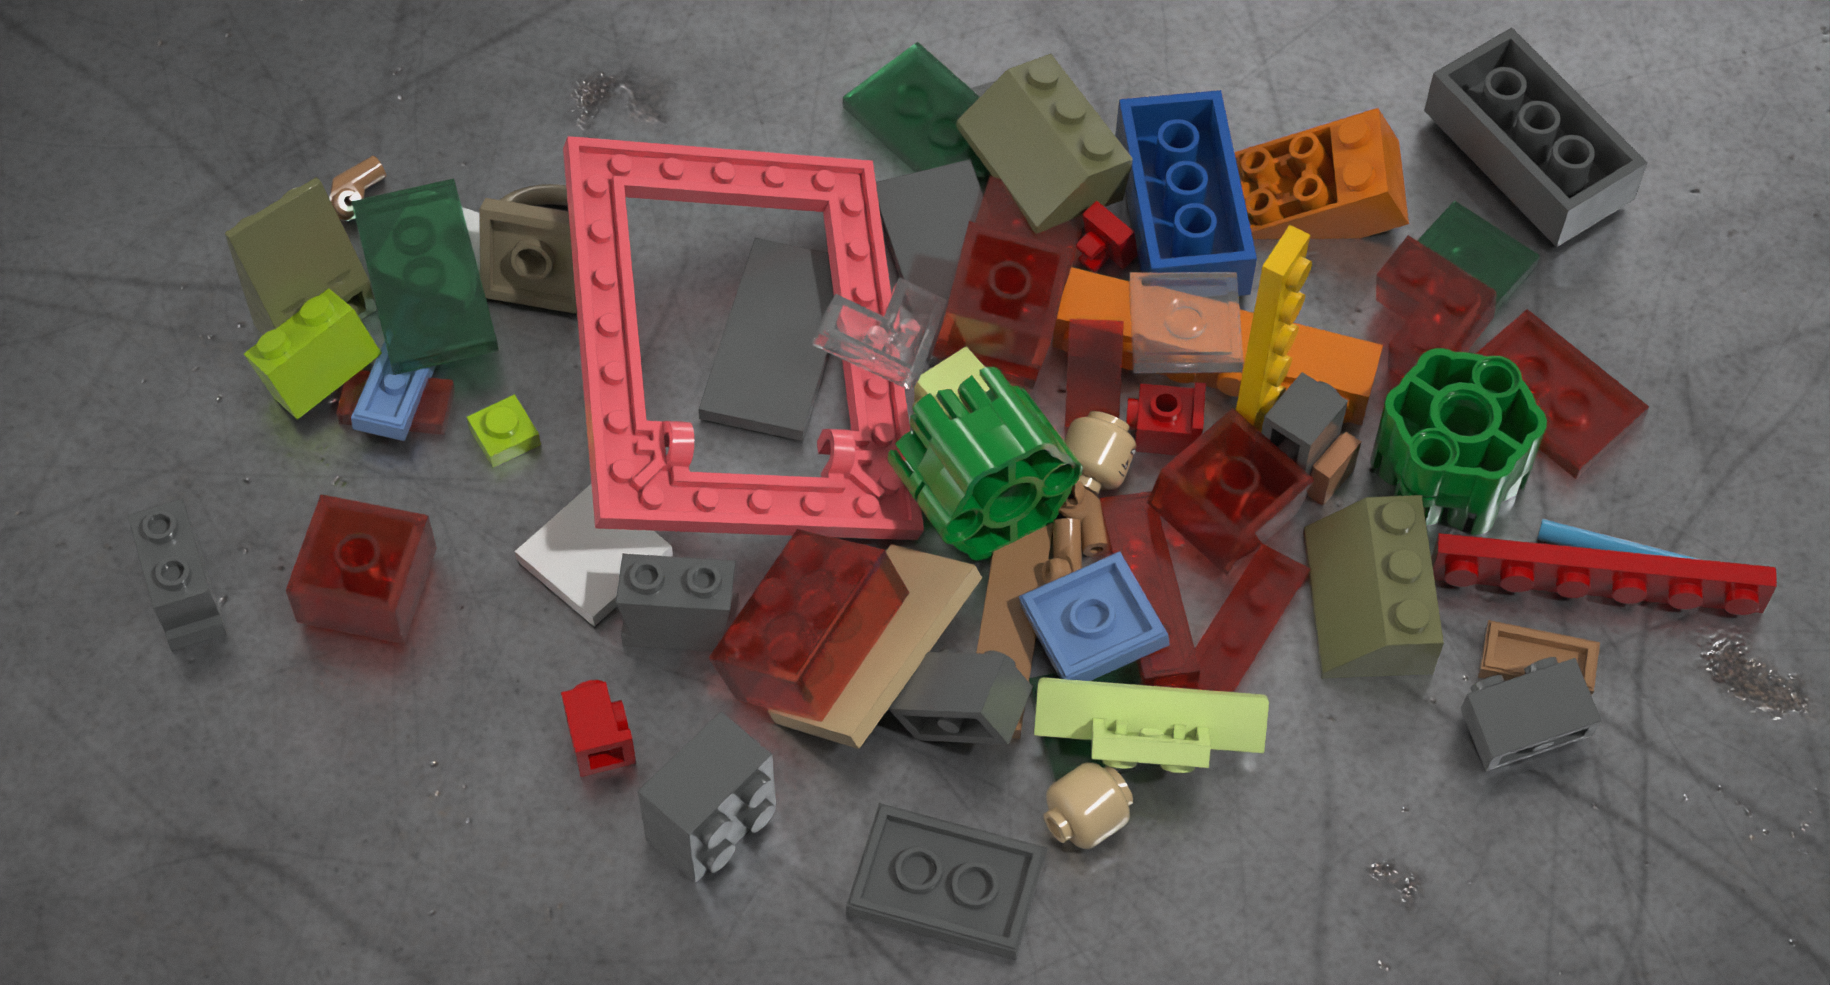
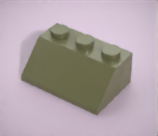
(1046, 144)
(1374, 590)

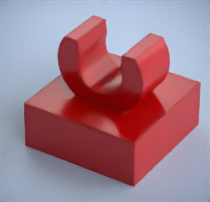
(1105, 239)

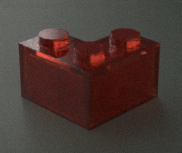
(1437, 300)

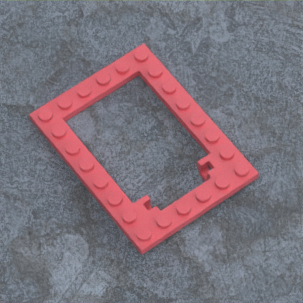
(629, 468)

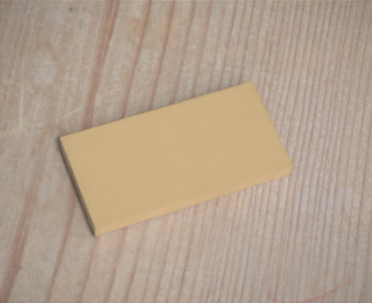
(936, 594)

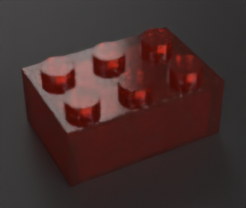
(809, 625)

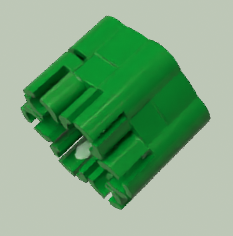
(987, 470)
(1470, 472)

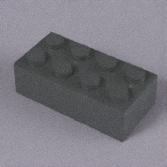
(1534, 136)

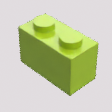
(312, 353)

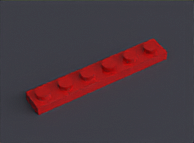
(1603, 573)

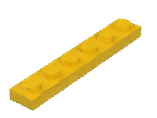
(1273, 327)

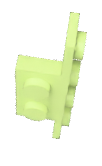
(1151, 721)

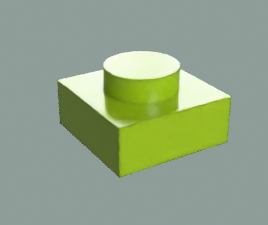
(503, 431)

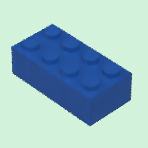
(1185, 186)

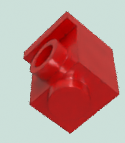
(1166, 417)
(597, 728)

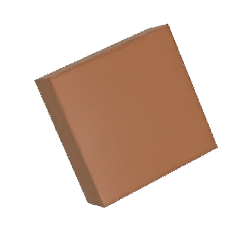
(1334, 467)

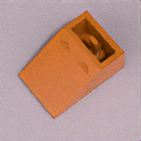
(1326, 180)

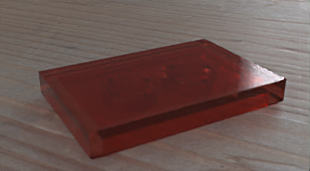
(1581, 401)

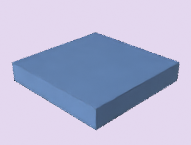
(1094, 620)

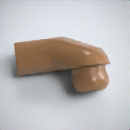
(352, 185)
(1087, 507)
(1066, 550)

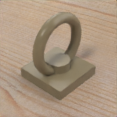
(528, 249)

